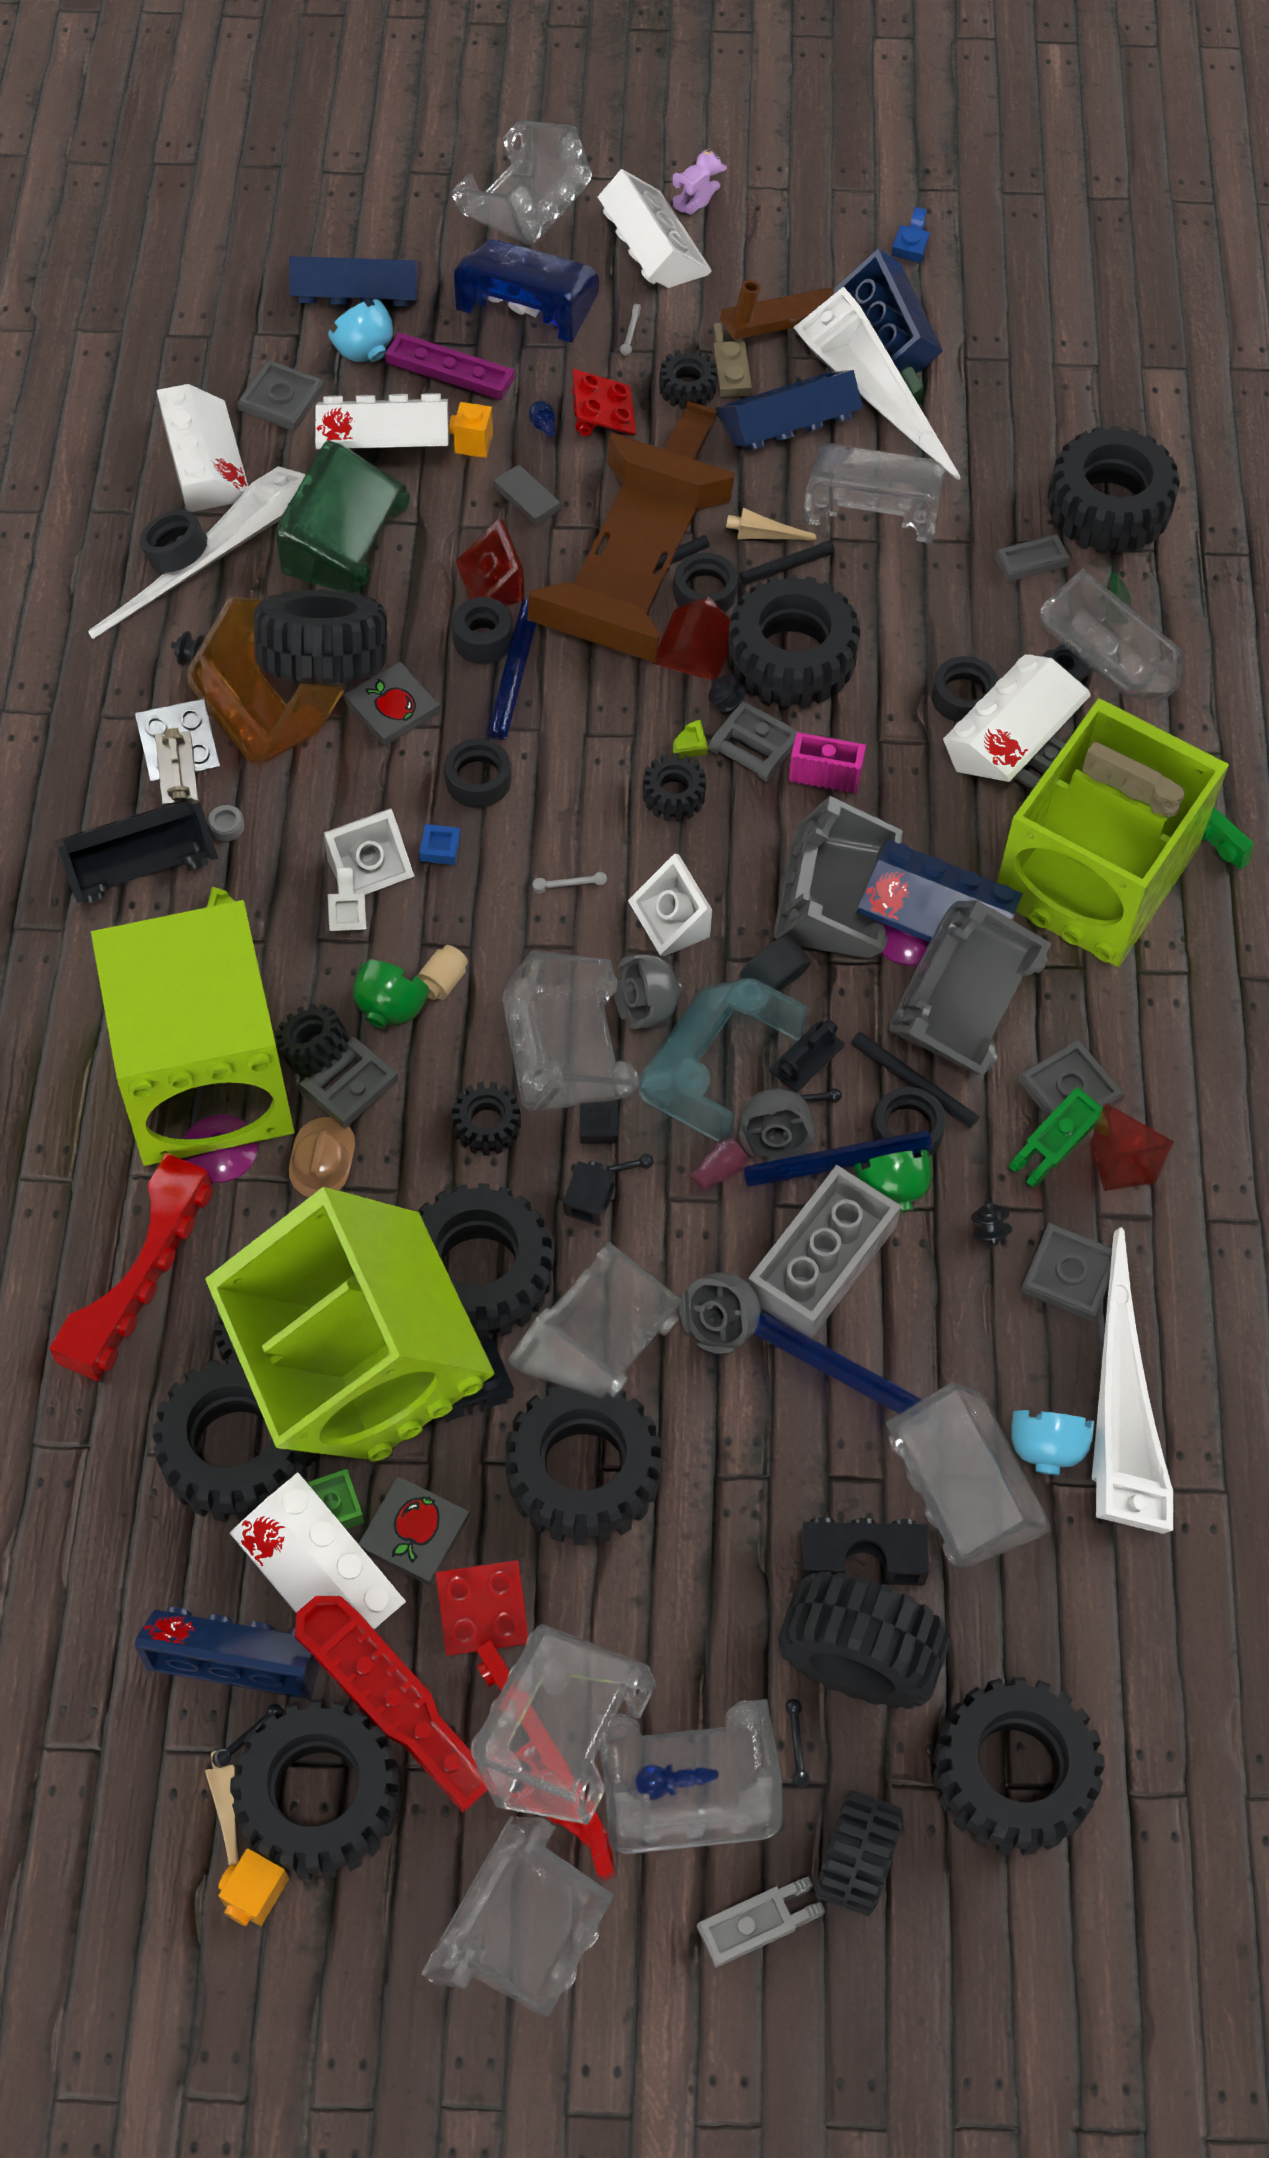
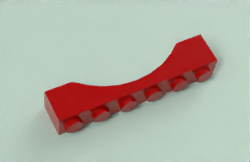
(93, 1334)

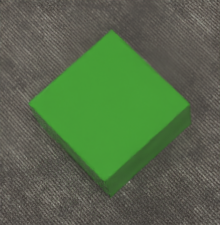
(339, 1497)

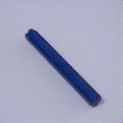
(512, 674)
(828, 1159)
(835, 1364)

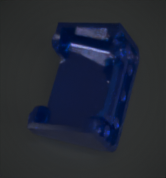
(530, 279)

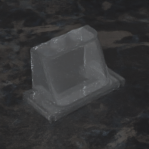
(521, 1921)

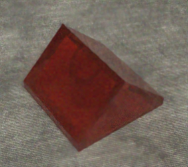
(493, 567)
(696, 640)
(1127, 1150)

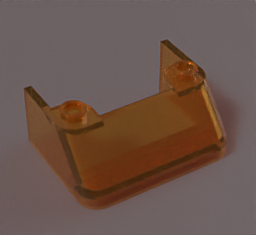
(242, 697)

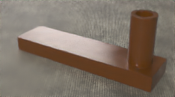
(772, 315)

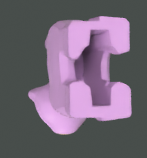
(697, 183)

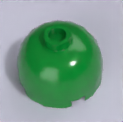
(387, 995)
(899, 1176)

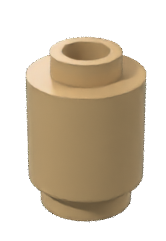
(443, 971)

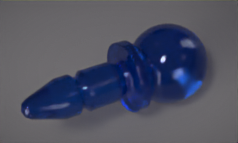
(543, 417)
(659, 1781)

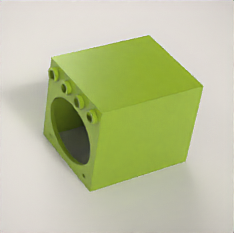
(1093, 856)
(187, 1015)
(348, 1327)

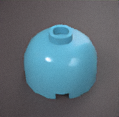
(363, 332)
(1051, 1439)

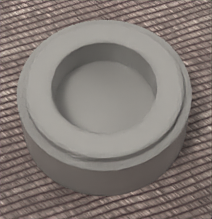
(225, 823)

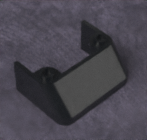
(135, 848)

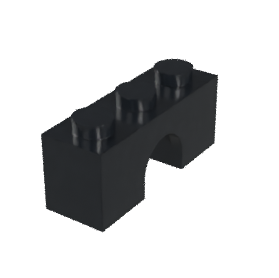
(897, 1546)

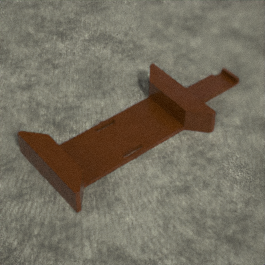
(646, 520)

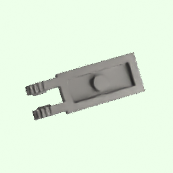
(756, 1922)

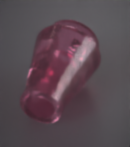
(721, 1162)

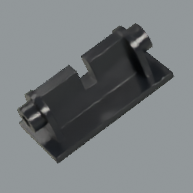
(808, 1055)

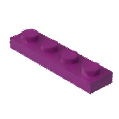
(450, 366)

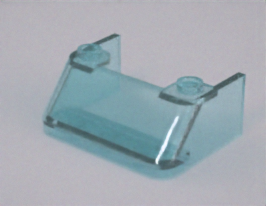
(674, 1076)

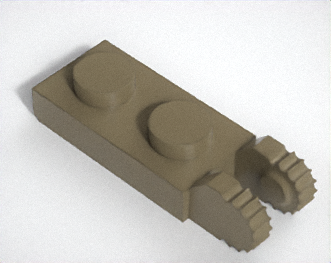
(731, 365)
(1133, 779)

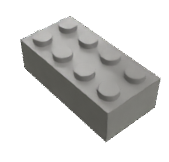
(824, 1251)

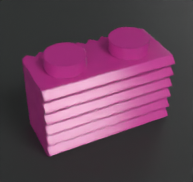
(827, 762)

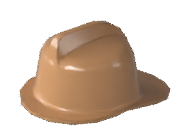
(321, 1156)

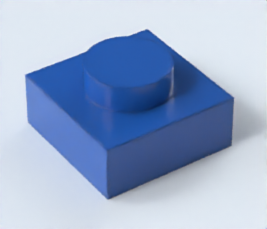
(440, 844)

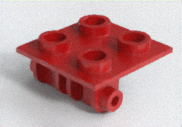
(601, 403)
(482, 1606)

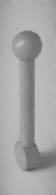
(626, 349)
(540, 885)

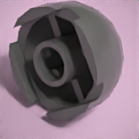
(646, 991)
(776, 1125)
(720, 1311)

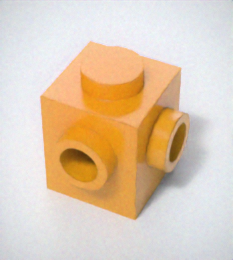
(472, 429)
(251, 1888)

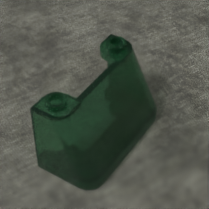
(337, 519)

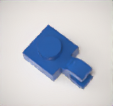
(912, 240)

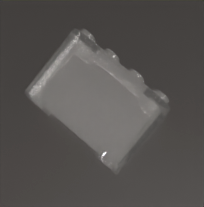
(536, 188)
(552, 1721)

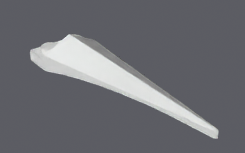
(847, 341)
(250, 515)
(1127, 1450)

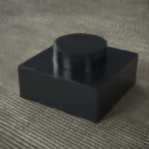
(599, 1122)

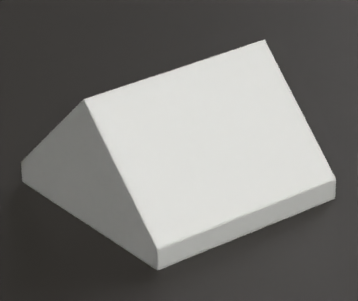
(371, 850)
(672, 908)

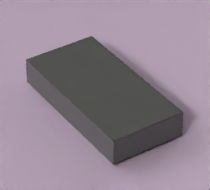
(527, 495)
(1032, 558)

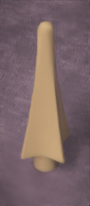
(755, 526)
(219, 1783)

